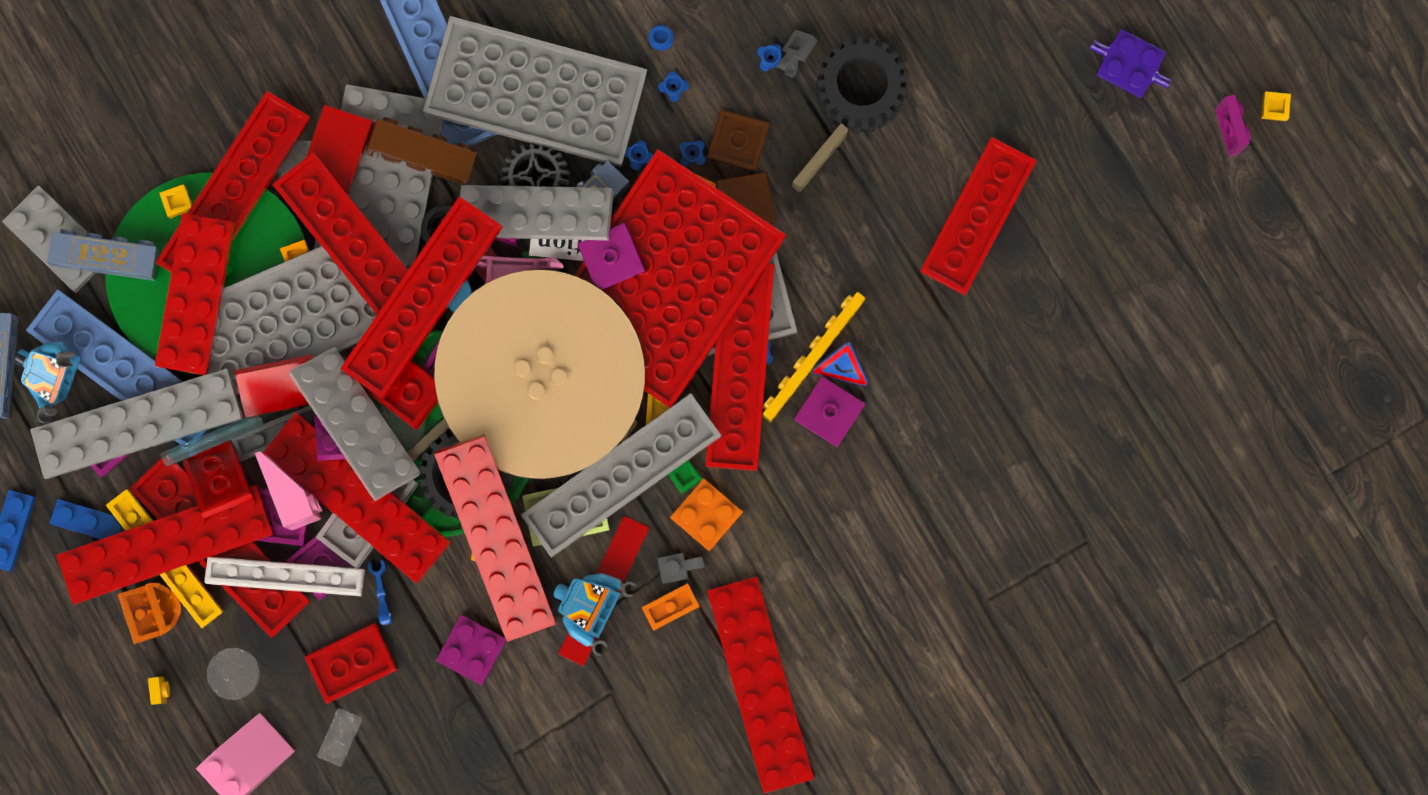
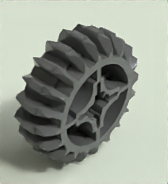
(533, 154)

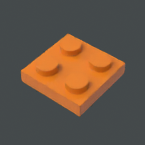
(706, 515)

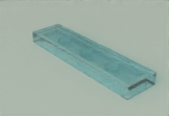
(211, 439)

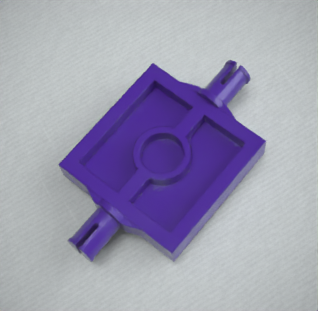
(1130, 63)

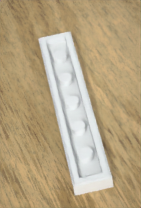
(284, 576)

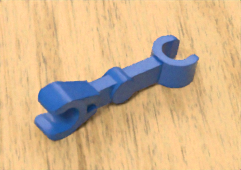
(384, 612)

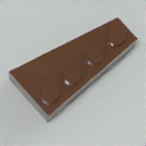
(420, 150)

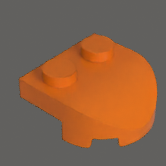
(150, 611)

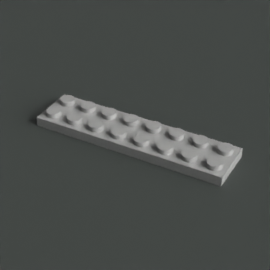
(136, 423)
(621, 475)

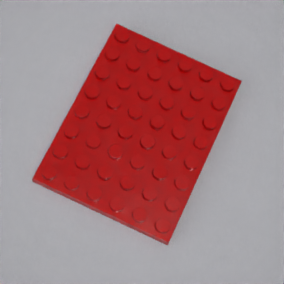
(699, 267)

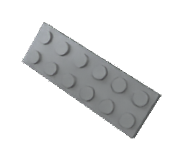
(545, 211)
(354, 424)

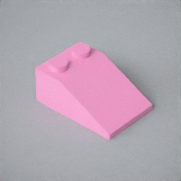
(293, 502)
(246, 758)

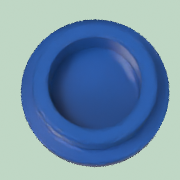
(661, 37)

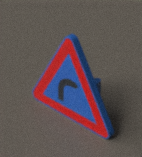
(843, 366)

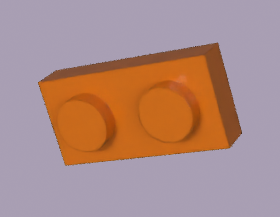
(670, 607)

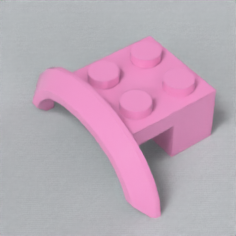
(503, 266)

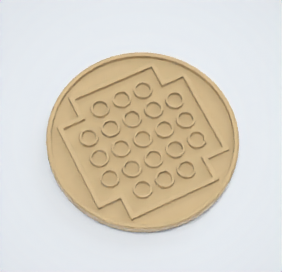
(540, 372)

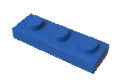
(85, 520)
(13, 525)

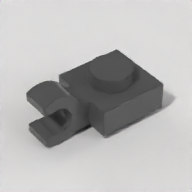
(796, 49)
(675, 567)

